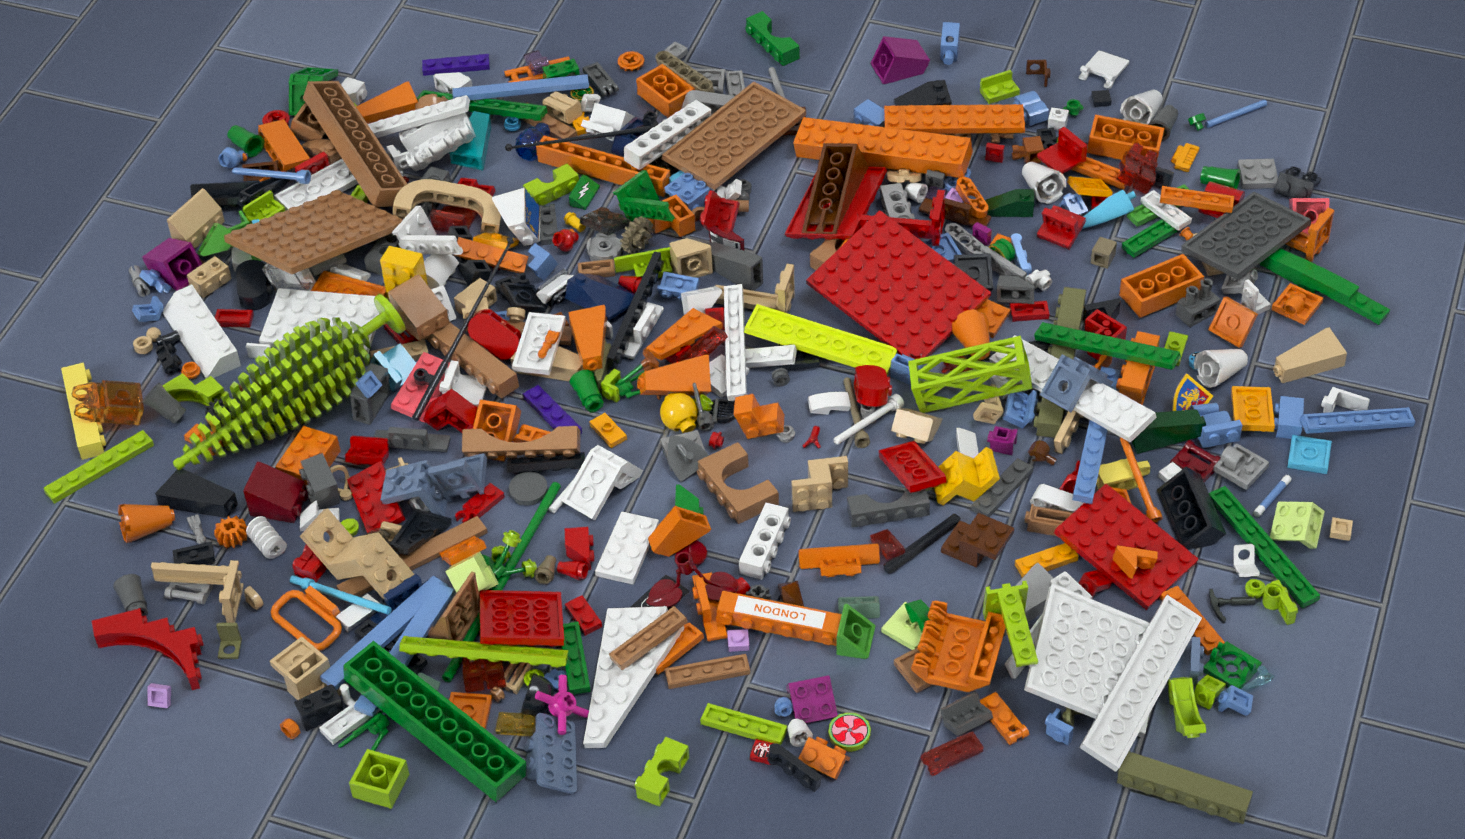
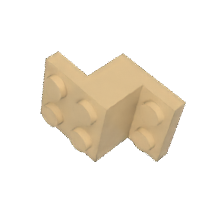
(822, 478)
(301, 668)

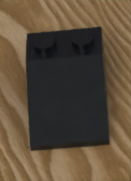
(926, 94)

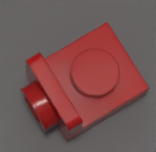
(1094, 582)

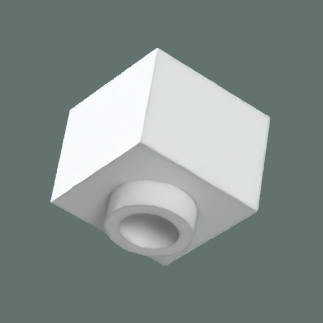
(1058, 118)

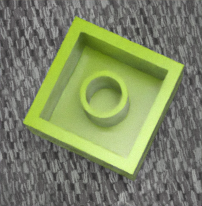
(379, 778)

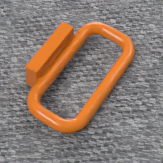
(319, 605)

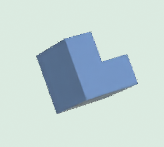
(542, 262)
(900, 368)

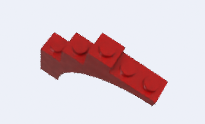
(158, 635)

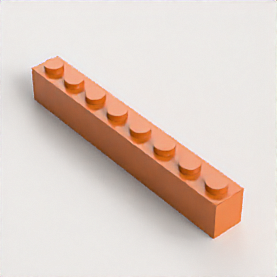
(598, 164)

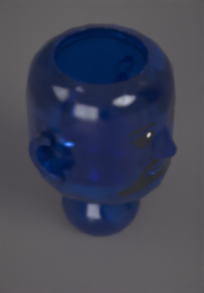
(531, 135)

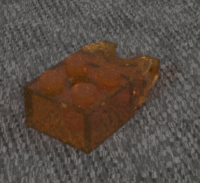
(110, 402)

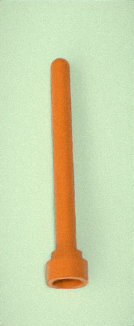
(1151, 512)

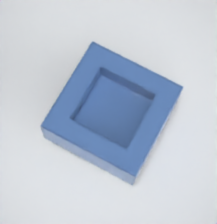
(368, 384)

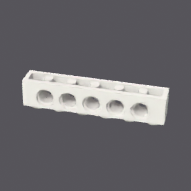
(665, 135)

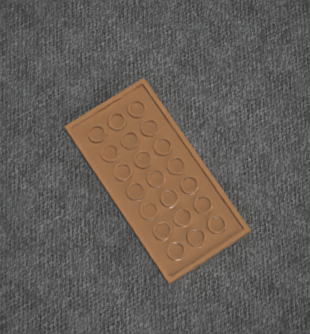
(734, 135)

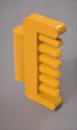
(1184, 156)

